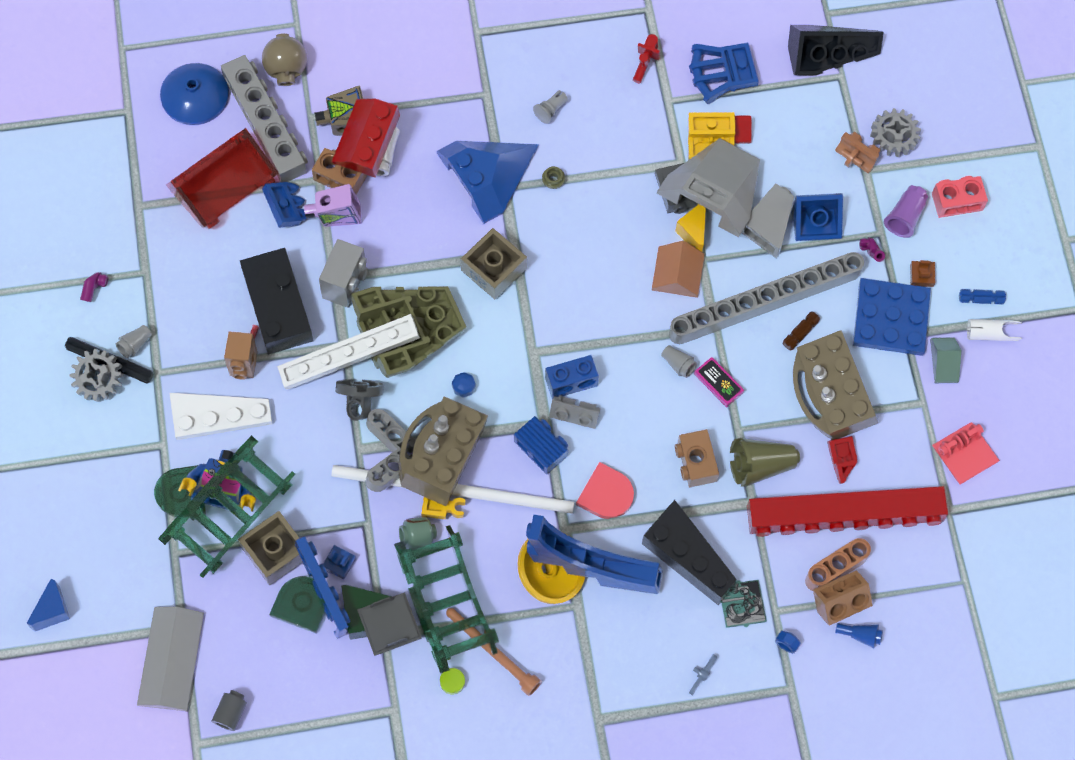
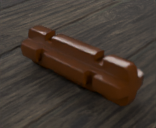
(801, 330)

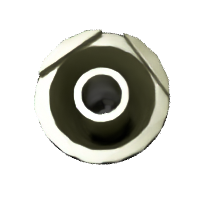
(760, 460)

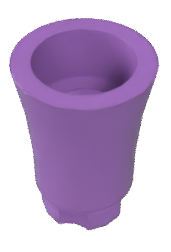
(906, 212)

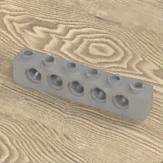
(242, 70)

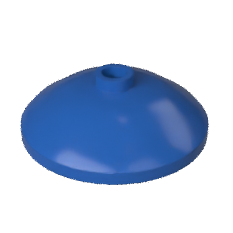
(194, 104)

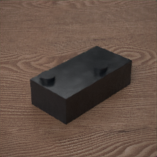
(276, 301)

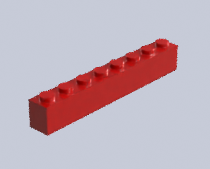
(847, 510)

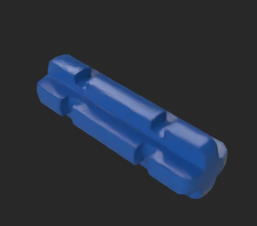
(982, 296)

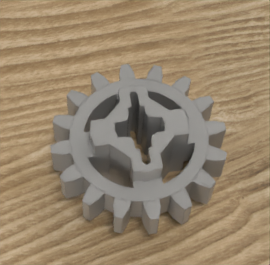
(893, 134)
(86, 378)

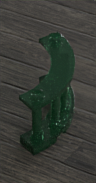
(213, 490)
(426, 609)

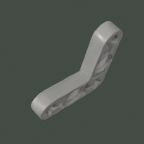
(390, 426)

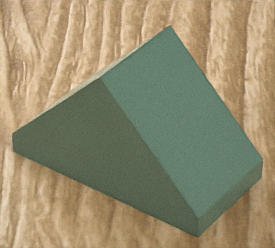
(945, 360)

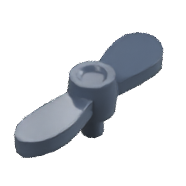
(702, 674)

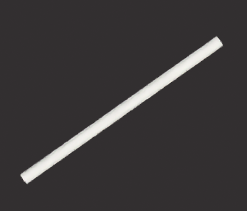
(472, 492)

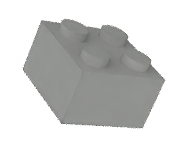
(343, 273)

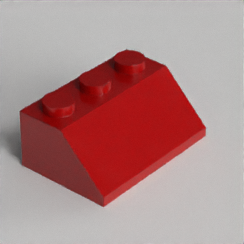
(367, 136)

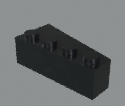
(688, 553)

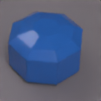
(463, 384)
(787, 641)

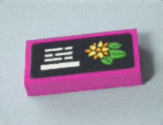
(719, 382)

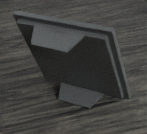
(389, 624)

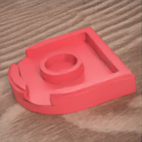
(606, 493)

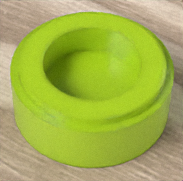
(452, 681)

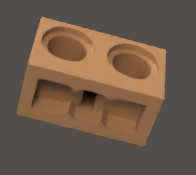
(337, 175)
(842, 597)

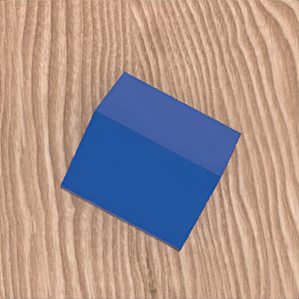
(818, 216)

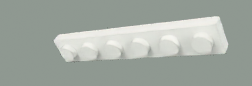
(348, 352)

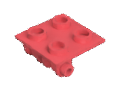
(966, 452)

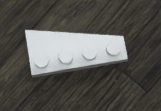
(211, 414)

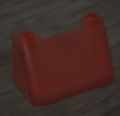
(222, 178)

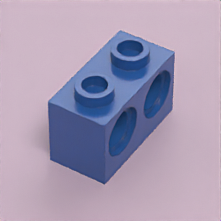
(571, 376)

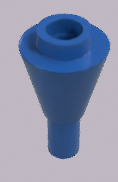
(866, 634)

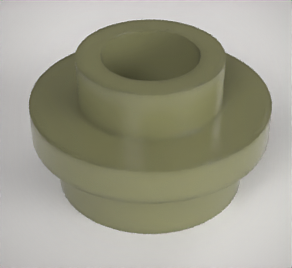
(553, 171)

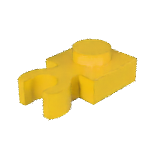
(435, 510)

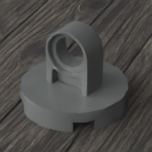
(359, 393)

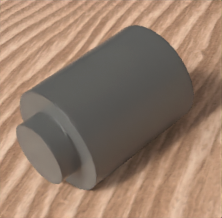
(229, 710)

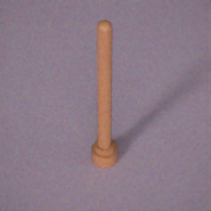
(528, 682)

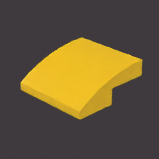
(708, 127)

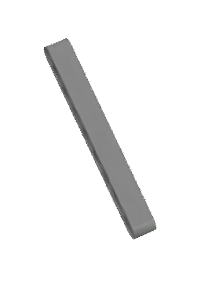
(760, 306)

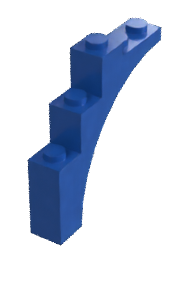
(611, 570)

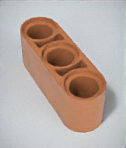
(845, 556)

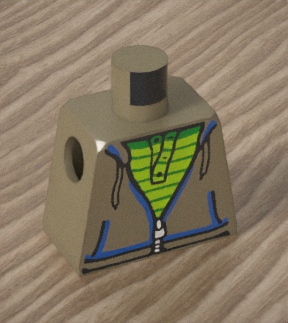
(338, 109)

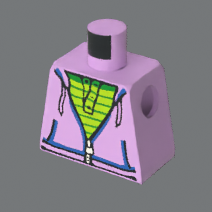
(335, 207)

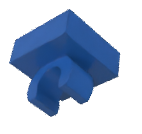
(339, 562)

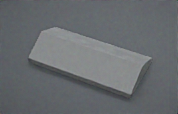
(170, 658)

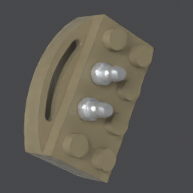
(833, 387)
(440, 449)

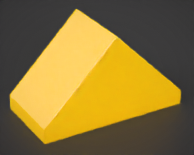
(692, 227)

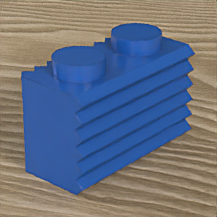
(541, 444)

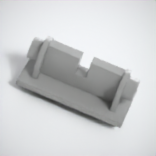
(566, 410)

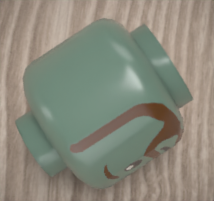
(417, 532)

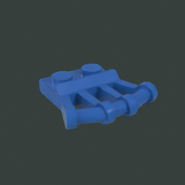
(737, 66)

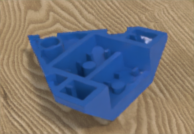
(488, 172)

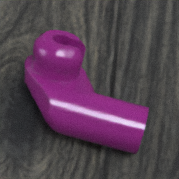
(872, 249)
(91, 284)

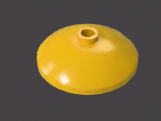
(548, 587)

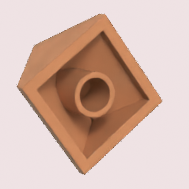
(678, 269)

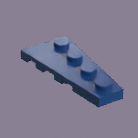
(307, 554)

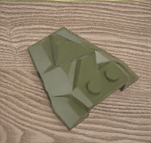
(433, 313)

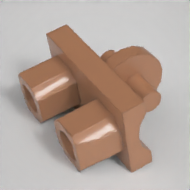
(857, 152)

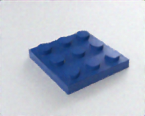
(891, 316)

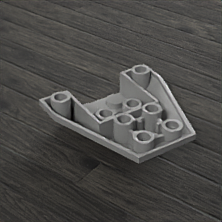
(719, 180)

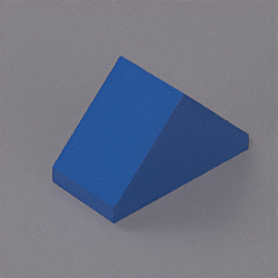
(49, 609)

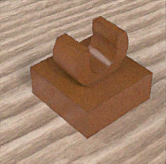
(922, 273)

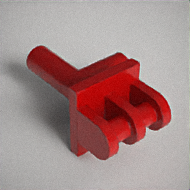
(647, 50)

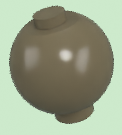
(284, 59)

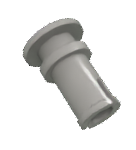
(547, 109)

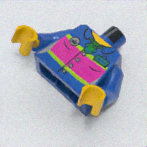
(204, 472)

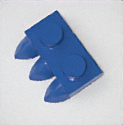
(283, 204)

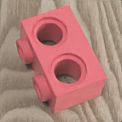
(961, 201)

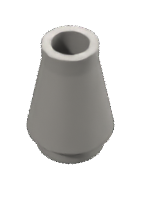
(131, 342)
(680, 362)

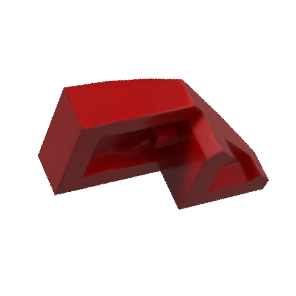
(842, 456)

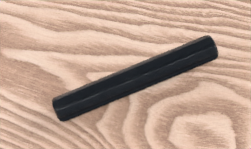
(128, 368)

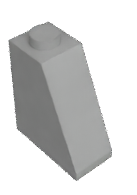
(770, 220)

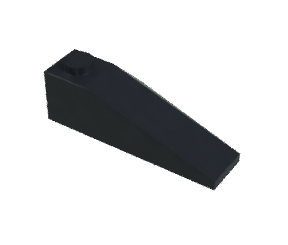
(828, 47)

